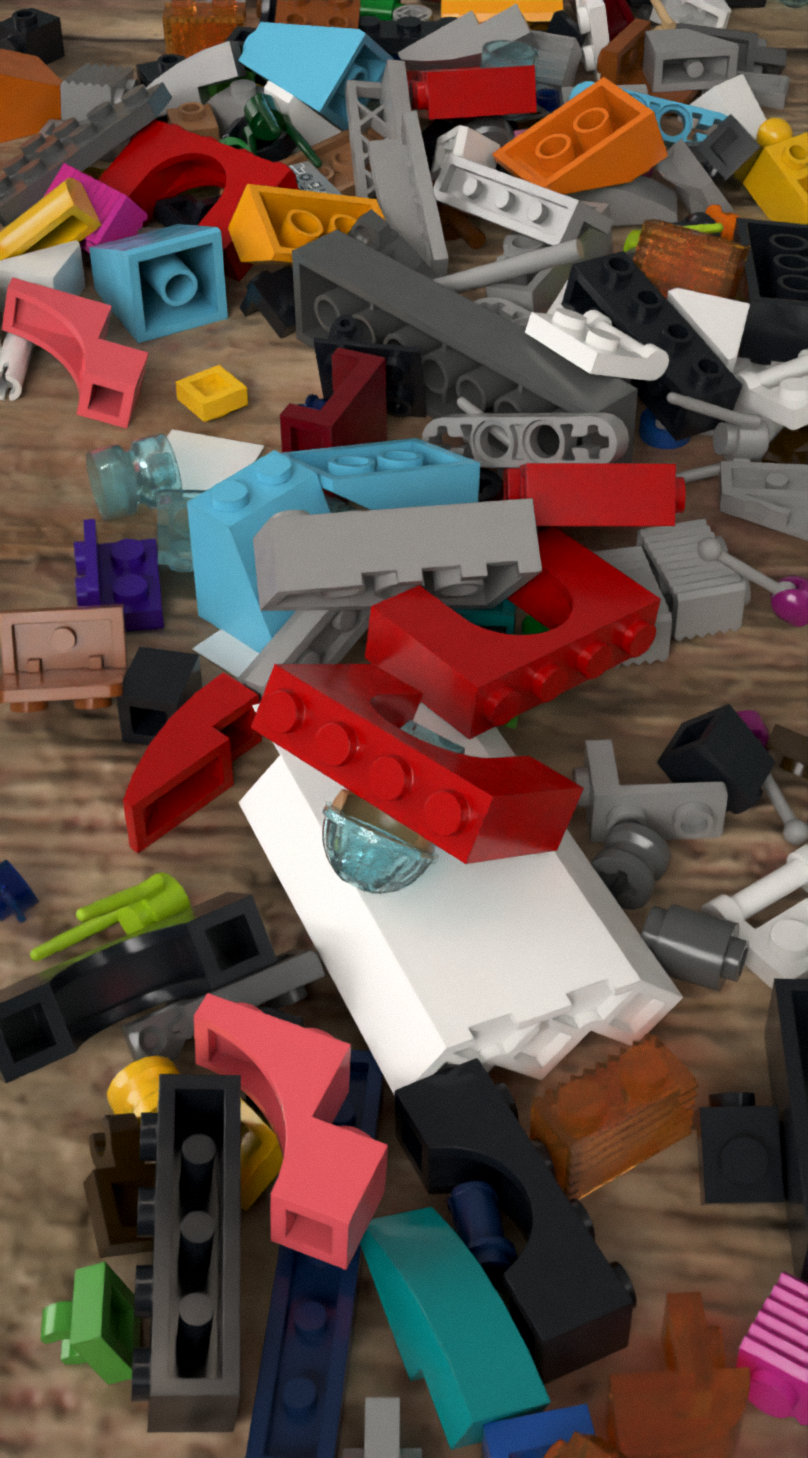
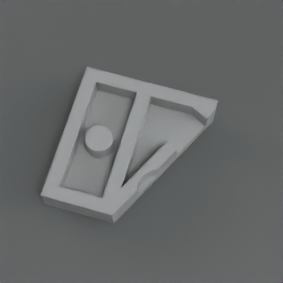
(766, 495)

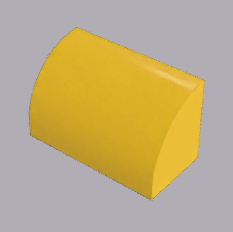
(52, 221)

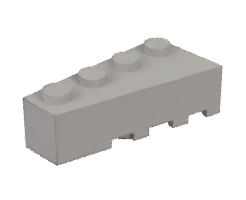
(540, 289)
(358, 558)

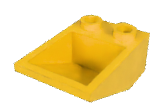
(780, 173)

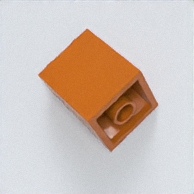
(27, 95)

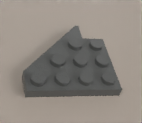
(75, 144)

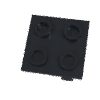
(403, 367)

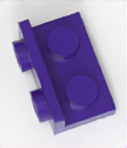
(120, 574)

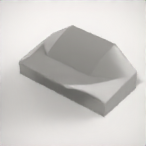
(691, 180)

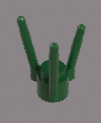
(268, 122)

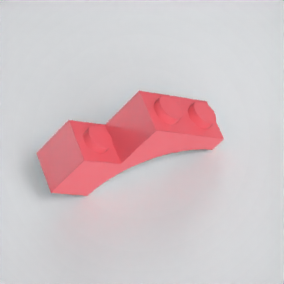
(75, 333)
(299, 1082)

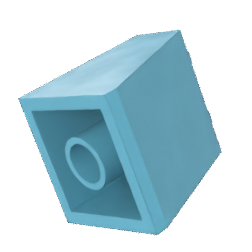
(315, 63)
(163, 279)
(222, 542)

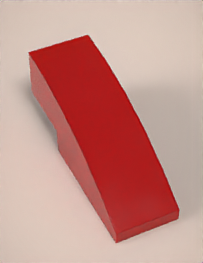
(190, 760)

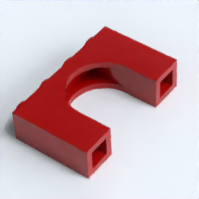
(472, 91)
(170, 160)
(598, 493)
(488, 676)
(349, 729)

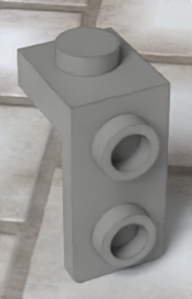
(668, 809)

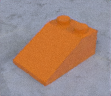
(587, 143)

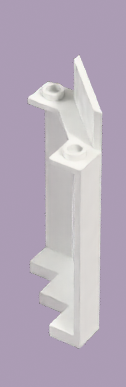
(469, 957)

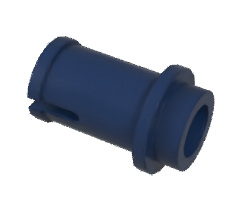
(480, 1228)

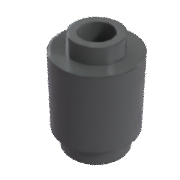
(695, 946)

